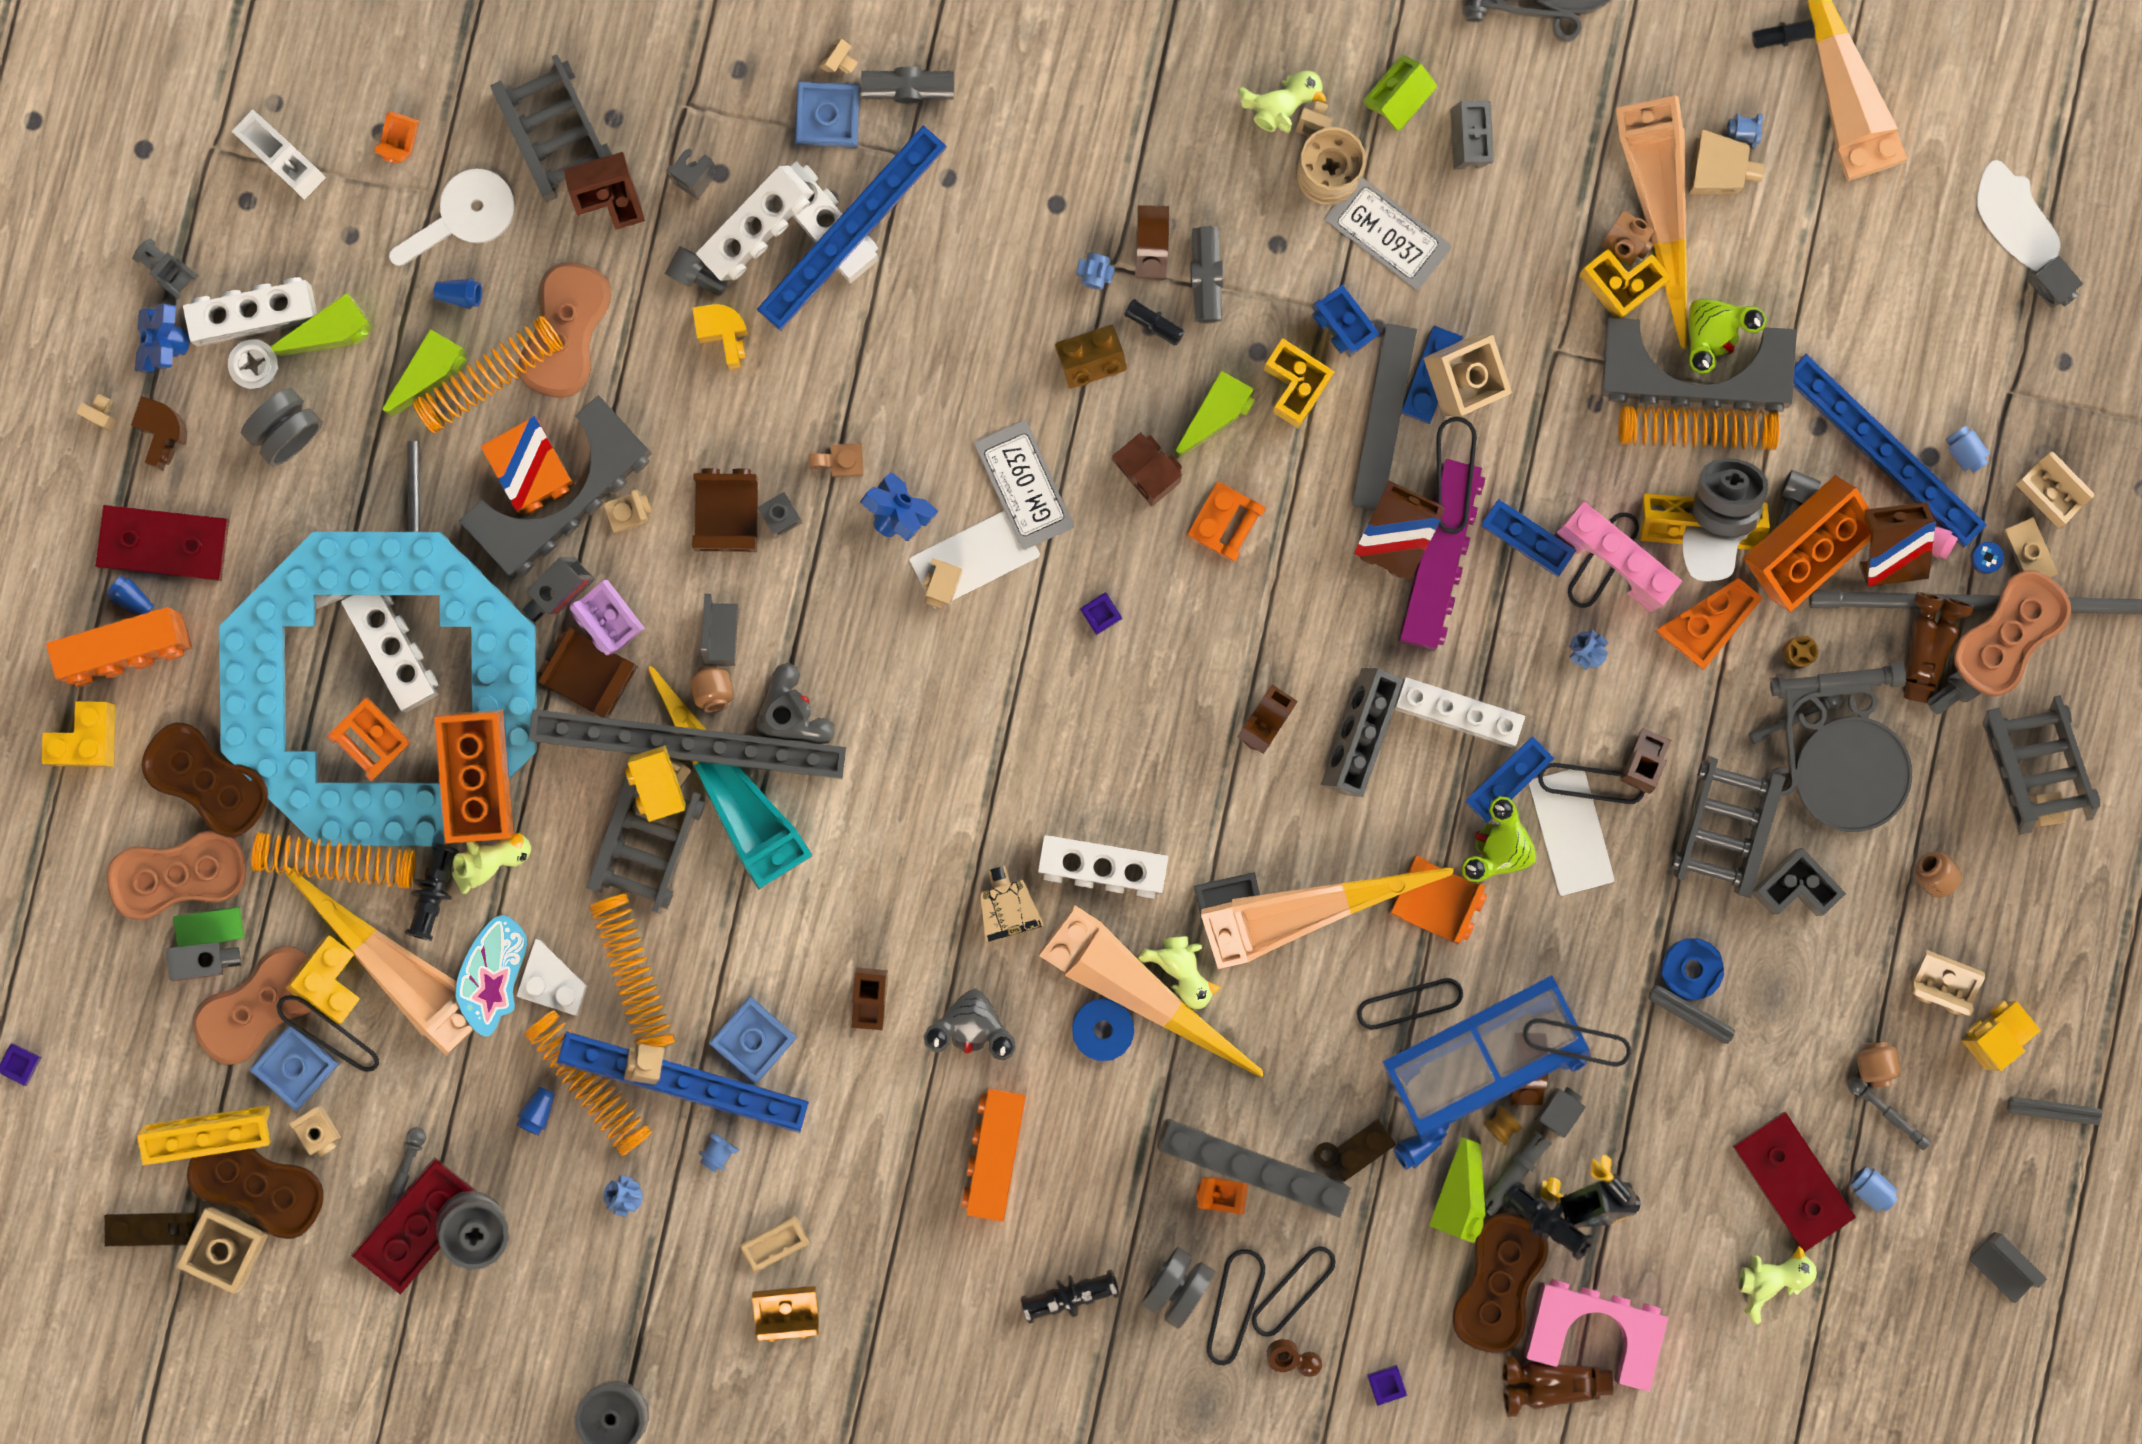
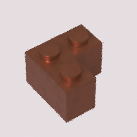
(605, 184)
(1148, 469)

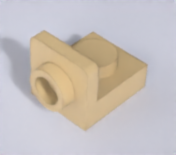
(628, 511)

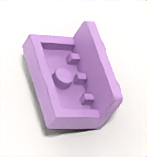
(606, 618)

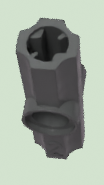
(907, 85)
(1206, 274)

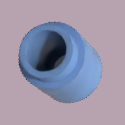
(1968, 449)
(1874, 1189)

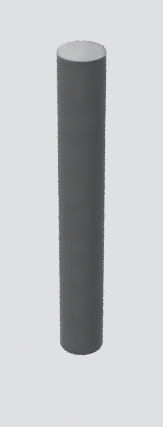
(413, 480)

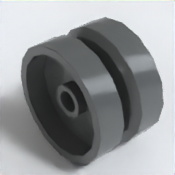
(281, 427)
(1730, 497)
(455, 1224)
(1181, 1289)
(615, 1398)

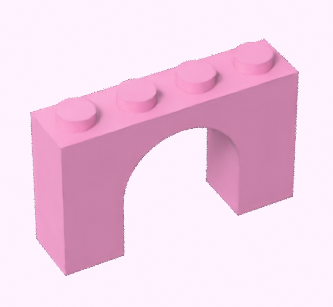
(1648, 578)
(1640, 1329)

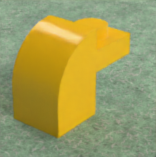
(722, 323)

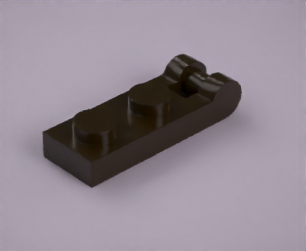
(147, 1229)

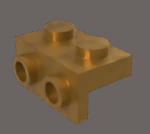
(1091, 356)
(786, 1313)

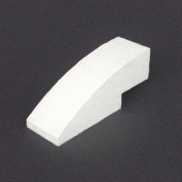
(278, 154)

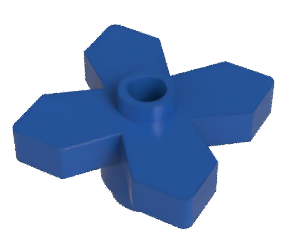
(159, 338)
(896, 510)

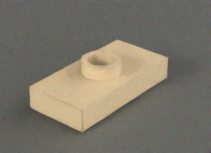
(2030, 548)
(774, 1244)

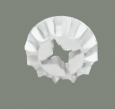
(239, 360)

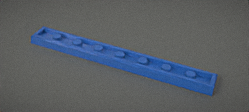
(851, 228)
(1885, 450)
(687, 1084)

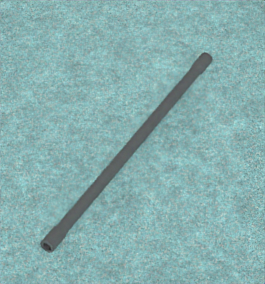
(1837, 599)

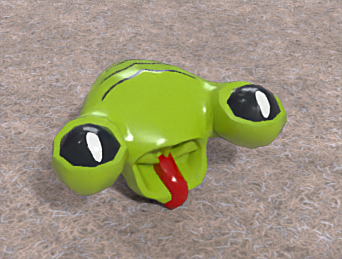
(1715, 330)
(1503, 845)

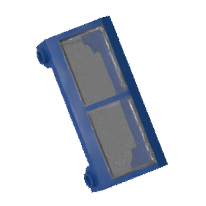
(1483, 1059)

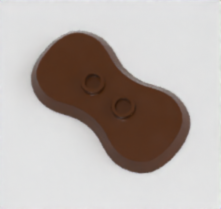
(187, 767)
(276, 1195)
(1493, 1306)

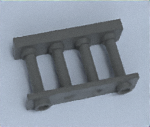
(522, 125)
(2017, 784)
(613, 846)
(1751, 848)

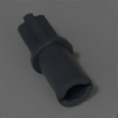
(1783, 34)
(1154, 322)

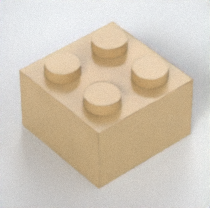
(1467, 375)
(223, 1250)

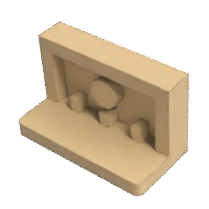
(2055, 489)
(1946, 983)

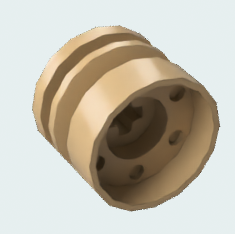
(1340, 152)

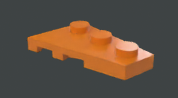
(1710, 623)

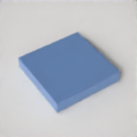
(827, 114)
(753, 1040)
(294, 1067)

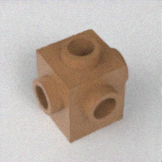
(1628, 238)

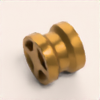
(1805, 647)
(1502, 1125)

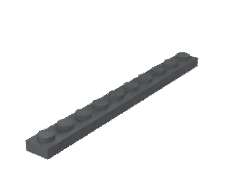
(687, 744)

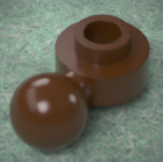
(1308, 1363)

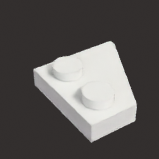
(551, 982)

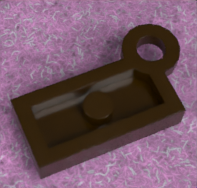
(1358, 1150)

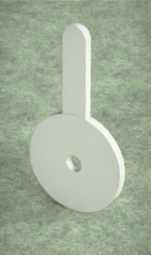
(458, 216)

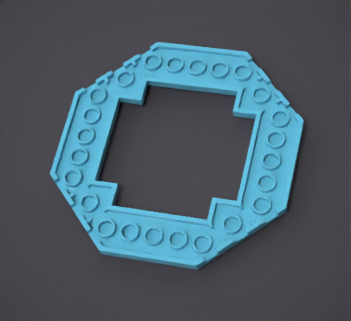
(255, 677)

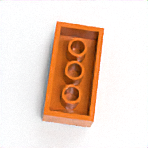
(1811, 544)
(119, 646)
(474, 776)
(995, 1154)

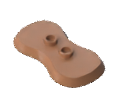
(573, 303)
(2027, 615)
(152, 879)
(238, 1020)

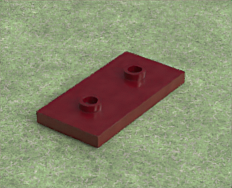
(162, 543)
(1794, 1181)
(407, 1233)

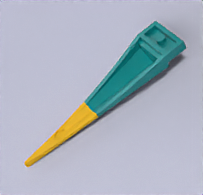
(756, 828)

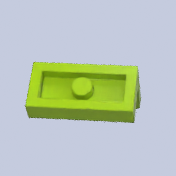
(1401, 92)

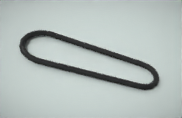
(1470, 473)
(322, 1043)
(1219, 1301)

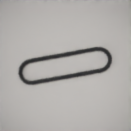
(1610, 573)
(1584, 795)
(1414, 1016)
(1574, 1055)
(1304, 1299)

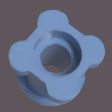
(1745, 129)
(717, 1153)

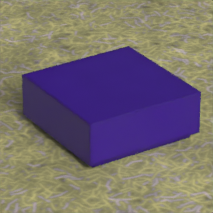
(1101, 613)
(19, 1064)
(1386, 1385)

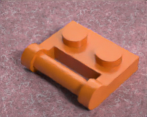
(1217, 515)
(376, 732)

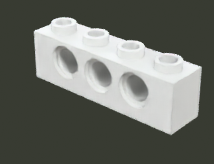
(824, 203)
(717, 250)
(202, 309)
(409, 694)
(1459, 712)
(1152, 866)

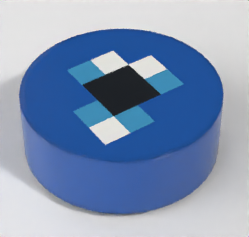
(1987, 557)

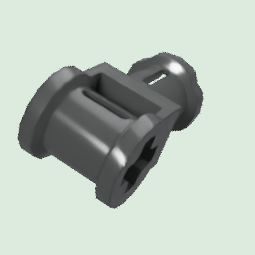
(168, 271)

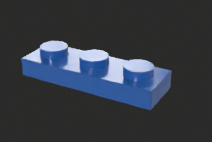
(1421, 398)
(1528, 538)
(1510, 777)

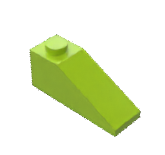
(331, 328)
(430, 366)
(1219, 410)
(1462, 1200)

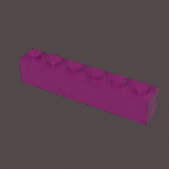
(1438, 567)

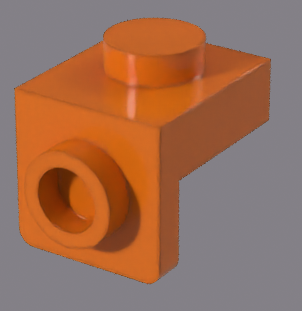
(397, 137)
(1222, 1195)

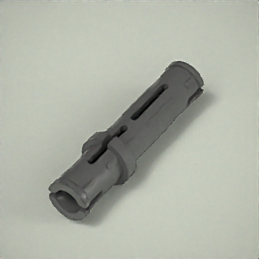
(1516, 1171)

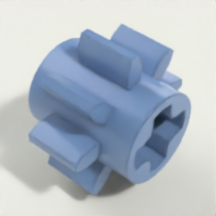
(1095, 271)
(1588, 649)
(623, 1196)

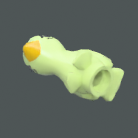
(1276, 107)
(482, 862)
(1179, 961)
(1766, 1280)

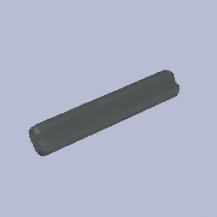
(1691, 1014)
(2054, 1110)

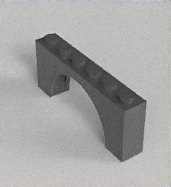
(1633, 374)
(613, 457)
(1254, 1168)

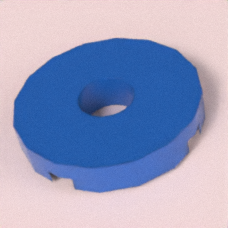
(1674, 974)
(1121, 1035)

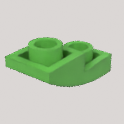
(208, 926)

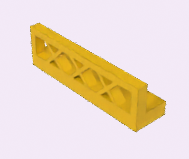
(1670, 524)
(204, 1135)

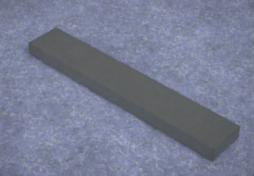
(1384, 415)

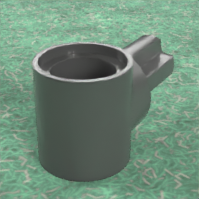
(689, 269)
(1795, 492)
(1955, 690)

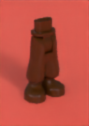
(1931, 642)
(1552, 1385)

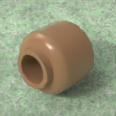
(711, 688)
(1938, 874)
(1878, 1063)

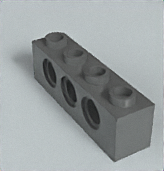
(1362, 732)

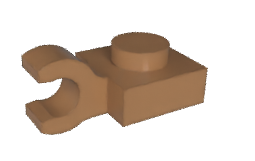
(844, 460)

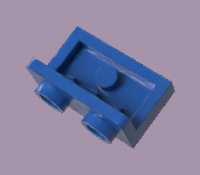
(1345, 321)

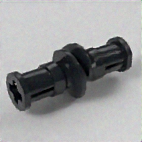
(431, 892)
(1547, 1221)
(1070, 1296)

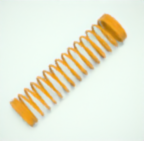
(429, 416)
(1628, 431)
(262, 845)
(603, 906)
(630, 1141)

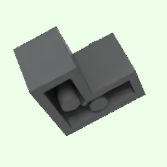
(1801, 878)

